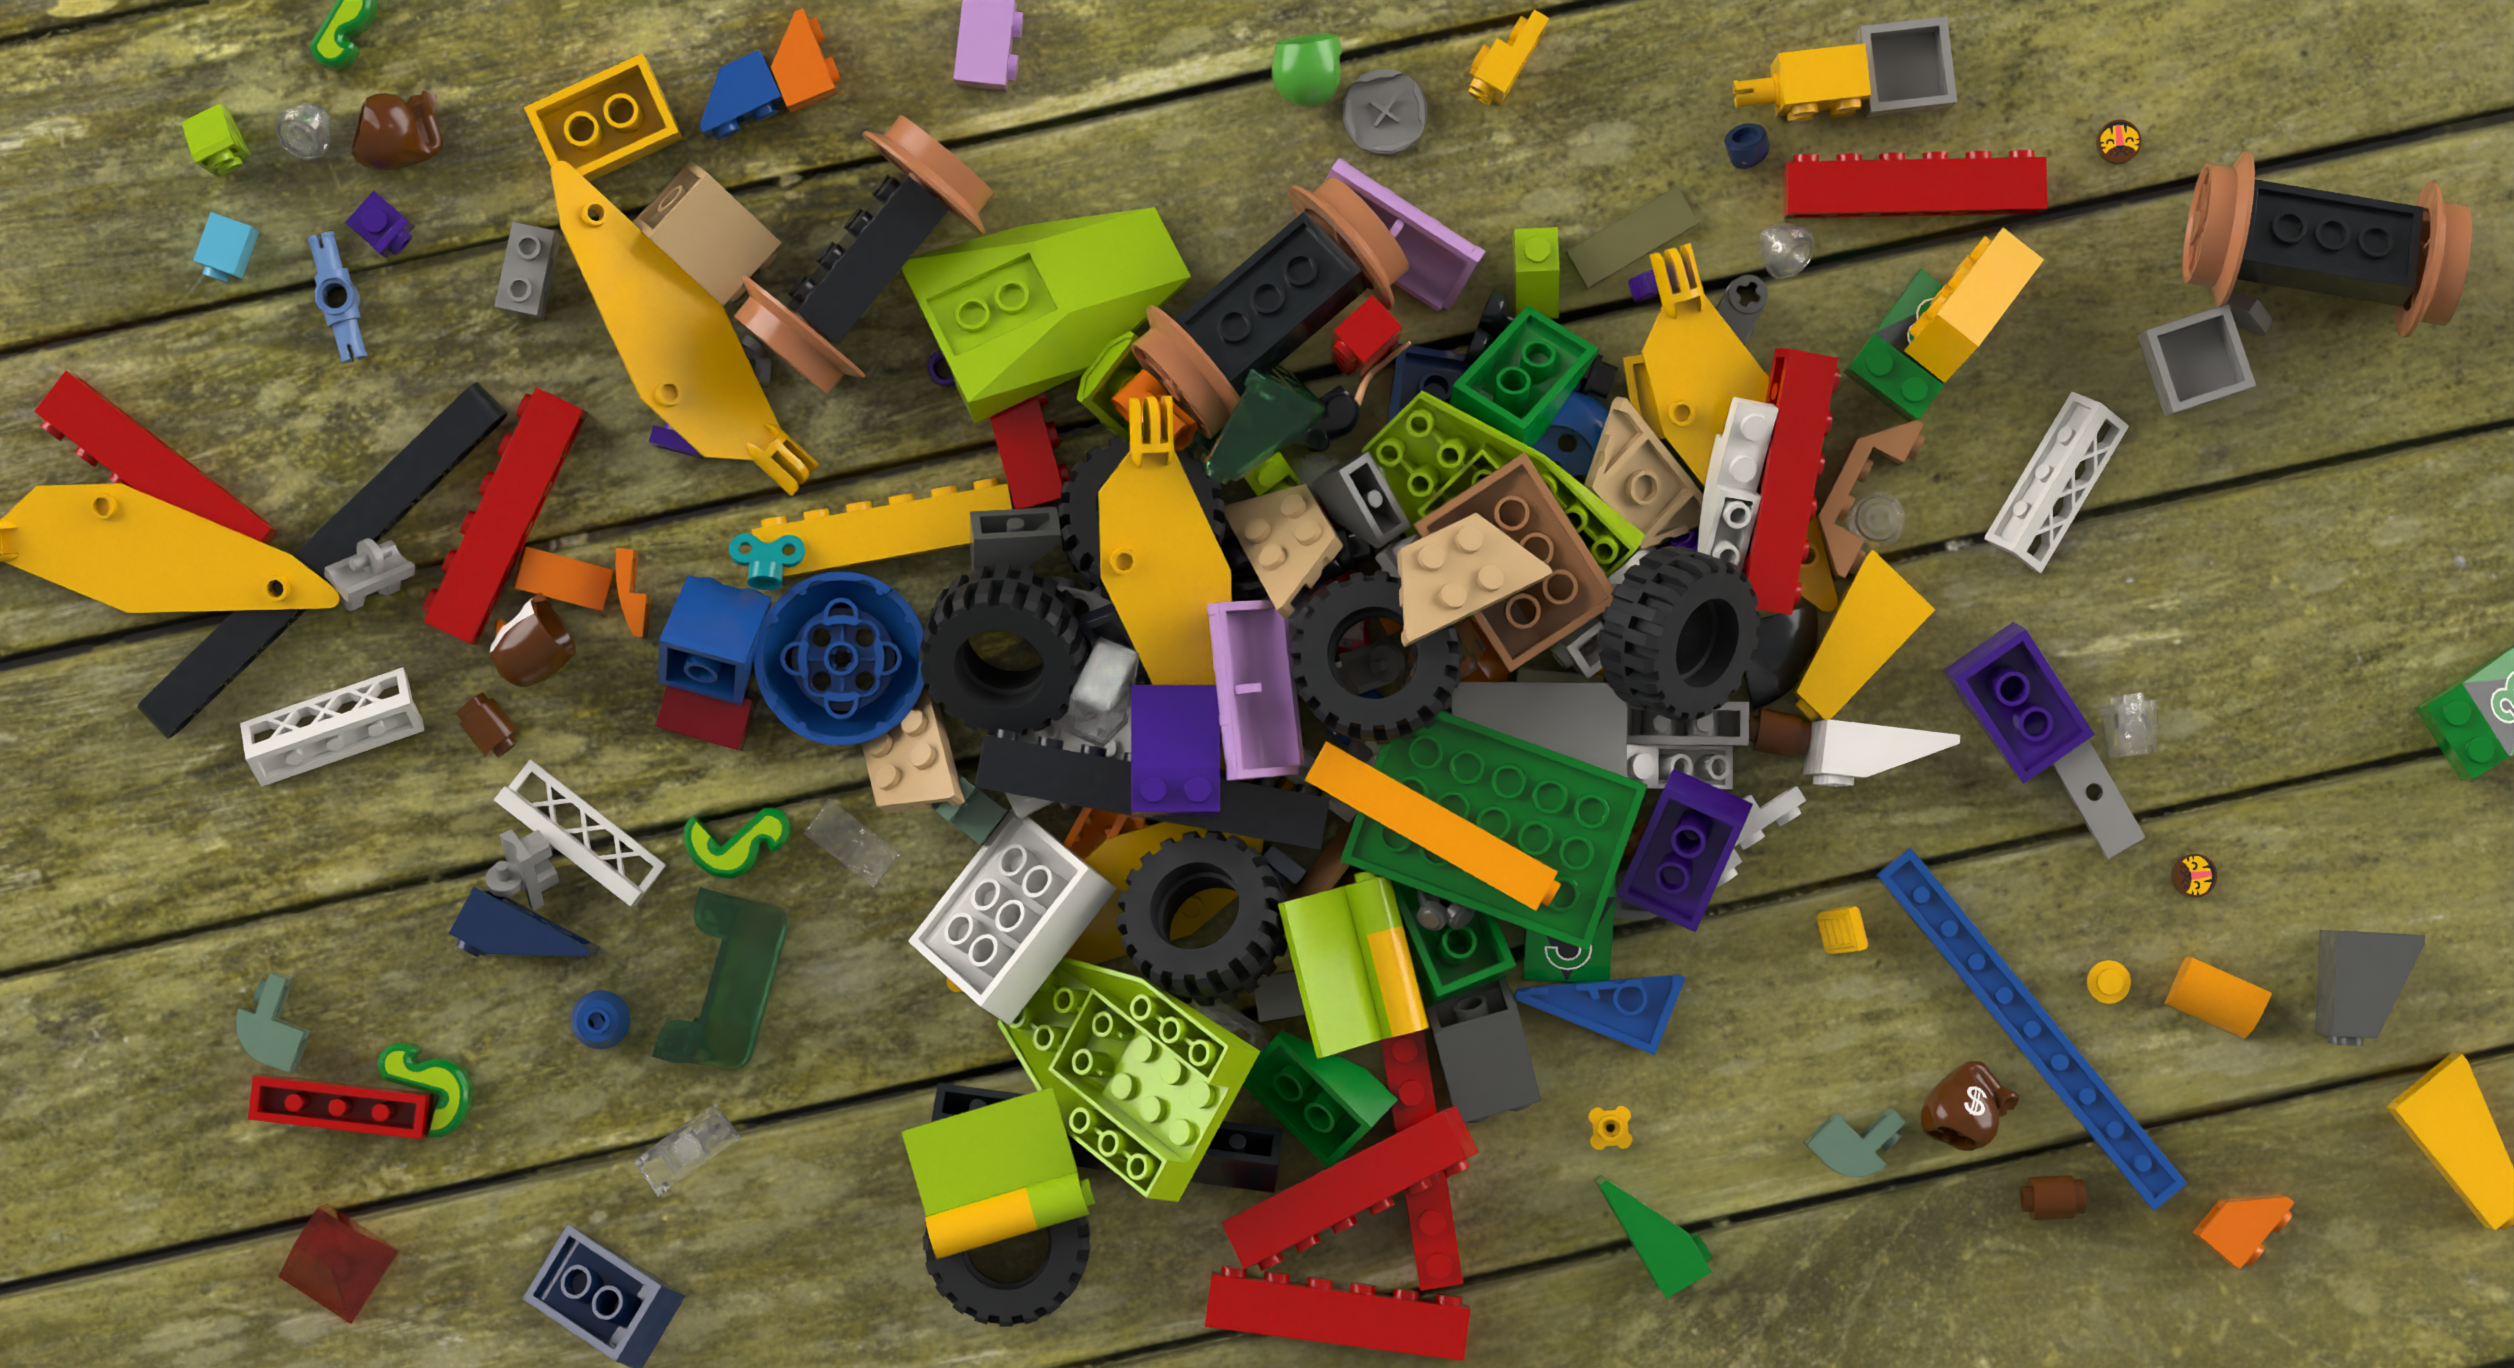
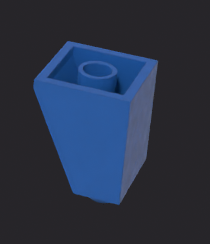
(712, 639)

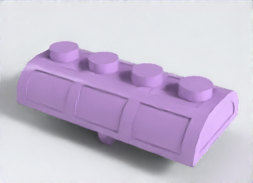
(1436, 255)
(1255, 690)

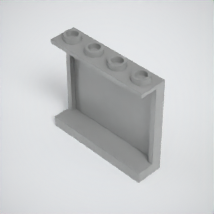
(1567, 718)

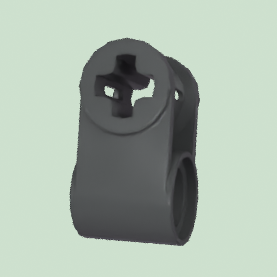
(1739, 317)

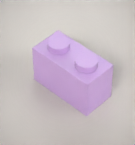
(986, 44)

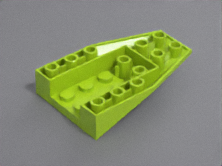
(1041, 300)
(1439, 452)
(1130, 1071)

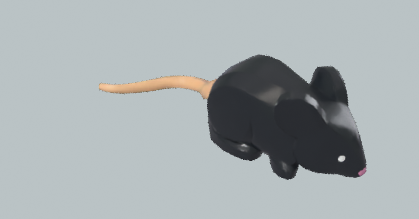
(1341, 411)

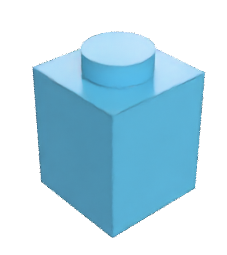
(225, 247)

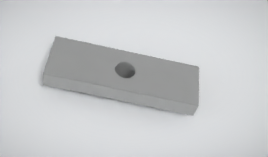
(2108, 814)

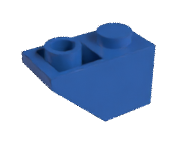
(740, 93)

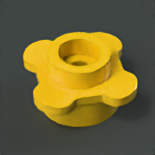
(1600, 1120)

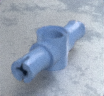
(329, 276)

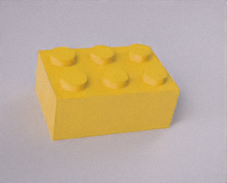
(605, 120)
(1971, 303)

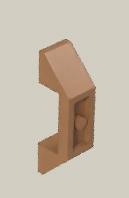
(1841, 545)

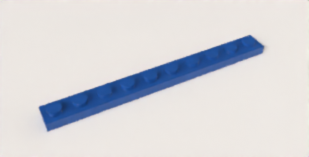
(2031, 1029)

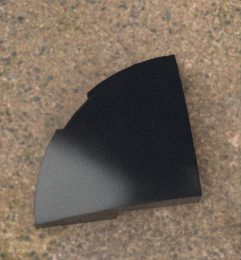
(1780, 654)

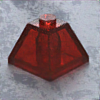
(337, 1262)

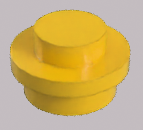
(2108, 981)

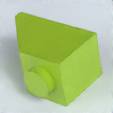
(1536, 270)

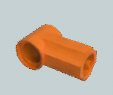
(1145, 386)

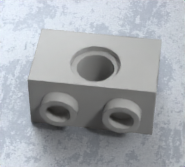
(528, 271)

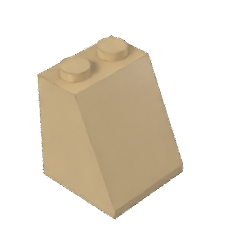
(708, 233)

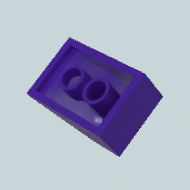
(2018, 701)
(1175, 751)
(1684, 850)

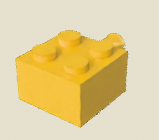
(1811, 83)

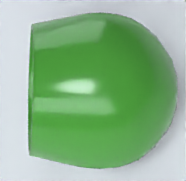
(1307, 68)

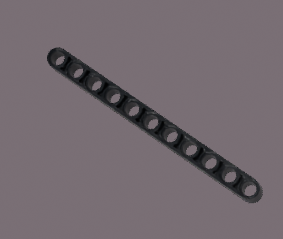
(365, 516)

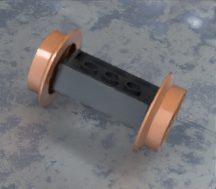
(2327, 243)
(868, 255)
(1272, 302)

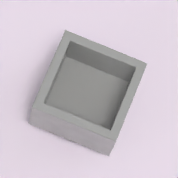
(1908, 67)
(2196, 360)

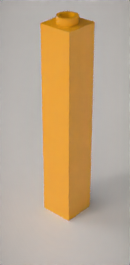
(1433, 827)

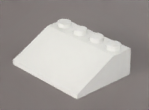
(1854, 750)
(1011, 916)

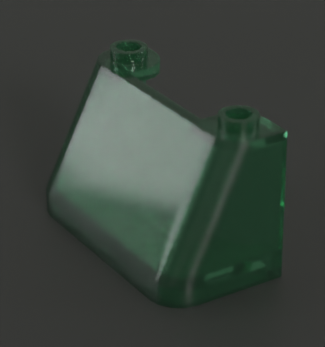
(1265, 420)
(739, 985)

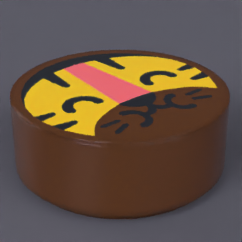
(2118, 141)
(2194, 875)

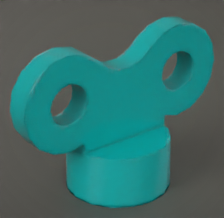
(766, 559)

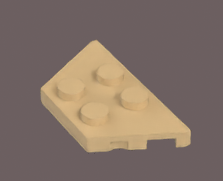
(1642, 478)
(1284, 541)
(1461, 574)
(914, 761)

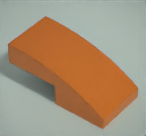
(563, 578)
(634, 605)

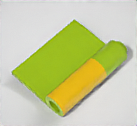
(1353, 965)
(996, 1173)

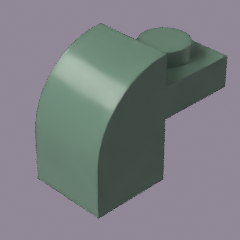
(977, 815)
(267, 1036)
(1853, 1154)

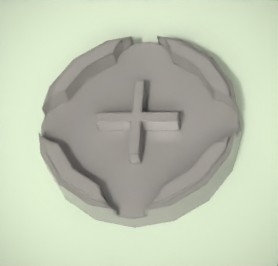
(1384, 112)

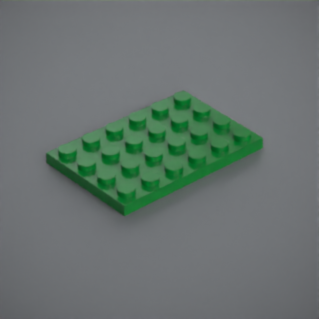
(1521, 793)

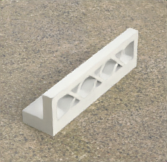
(2052, 476)
(331, 734)
(572, 847)

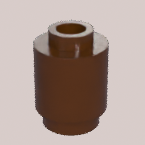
(488, 725)
(1779, 733)
(2053, 1197)

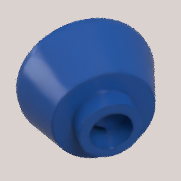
(606, 1033)

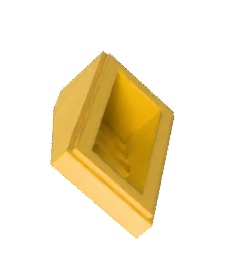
(1842, 930)

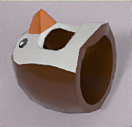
(531, 648)

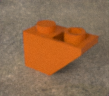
(800, 65)
(2240, 1225)

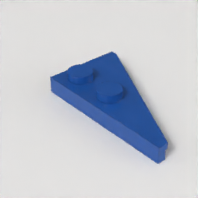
(1618, 1008)

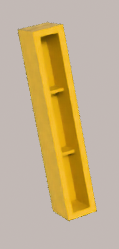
(888, 531)

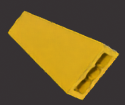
(1863, 633)
(2458, 1136)

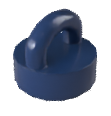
(1747, 145)

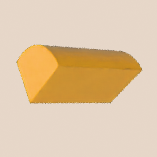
(2217, 997)

